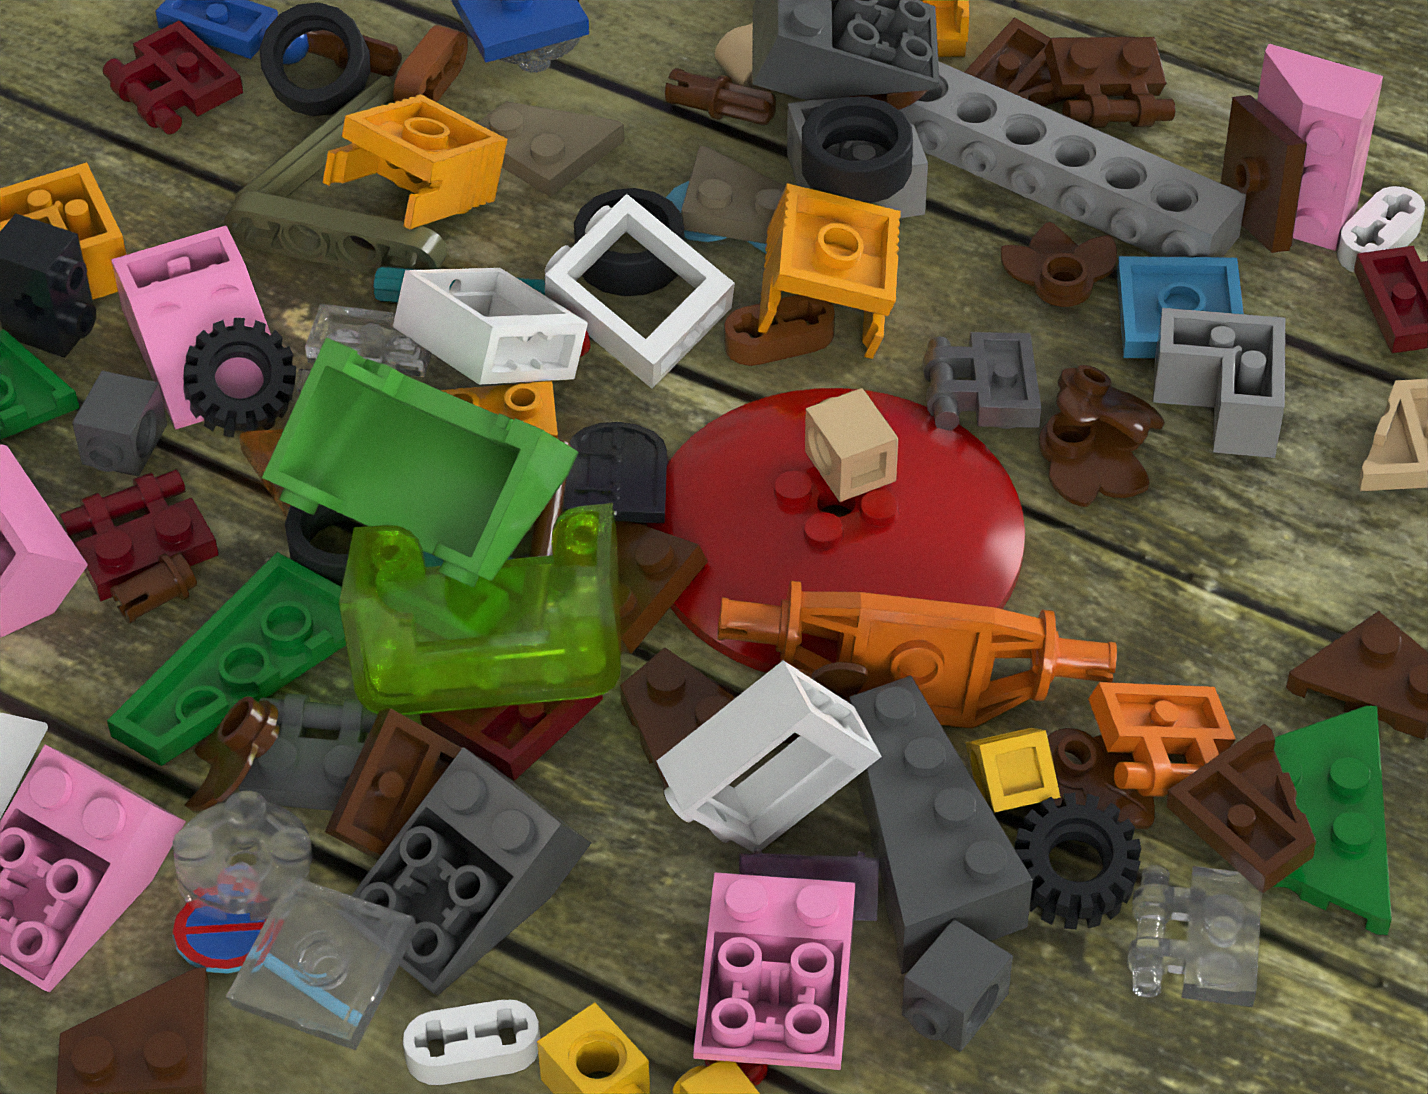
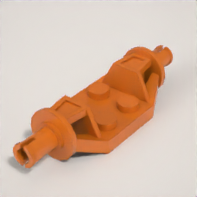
(936, 642)

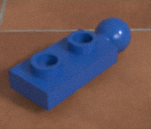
(228, 25)

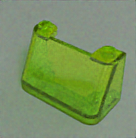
(524, 638)

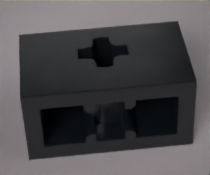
(44, 286)

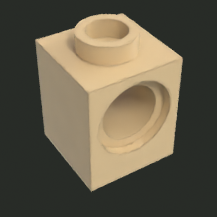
(851, 444)

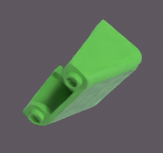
(417, 461)

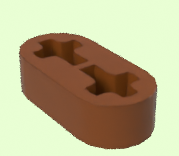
(432, 64)
(787, 334)

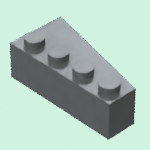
(933, 829)

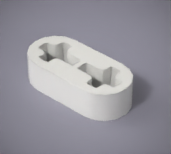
(1370, 224)
(471, 1042)

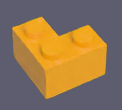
(76, 204)

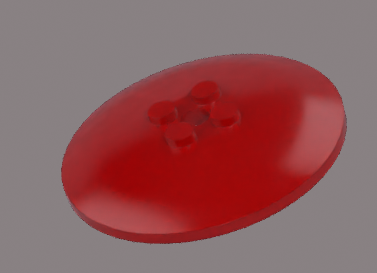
(756, 504)

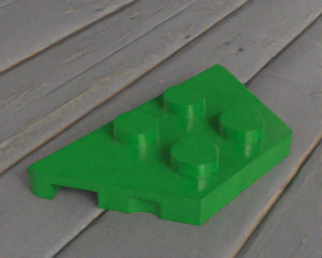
(1341, 793)

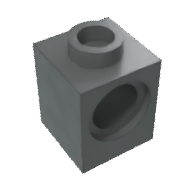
(120, 423)
(956, 986)

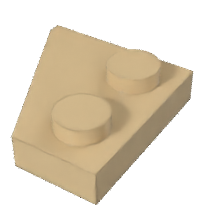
(1400, 441)

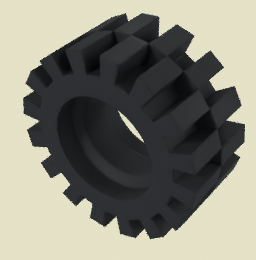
(248, 343)
(1084, 824)

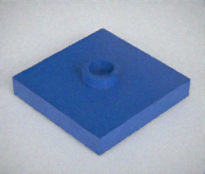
(520, 26)

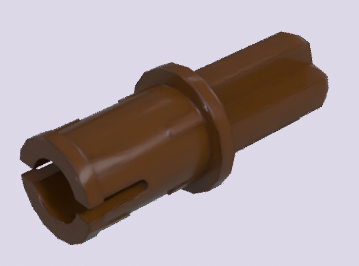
(383, 55)
(720, 97)

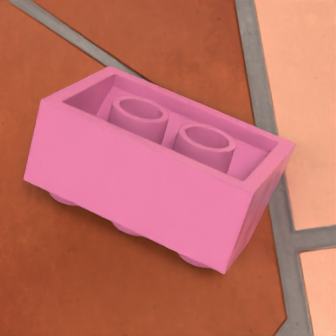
(1335, 115)
(35, 552)

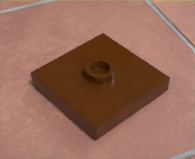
(1266, 165)

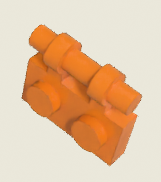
(1160, 722)

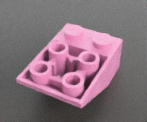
(174, 296)
(72, 863)
(776, 971)

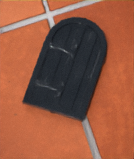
(620, 467)

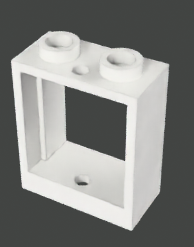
(489, 325)
(680, 331)
(787, 787)

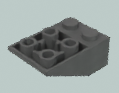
(844, 47)
(470, 868)

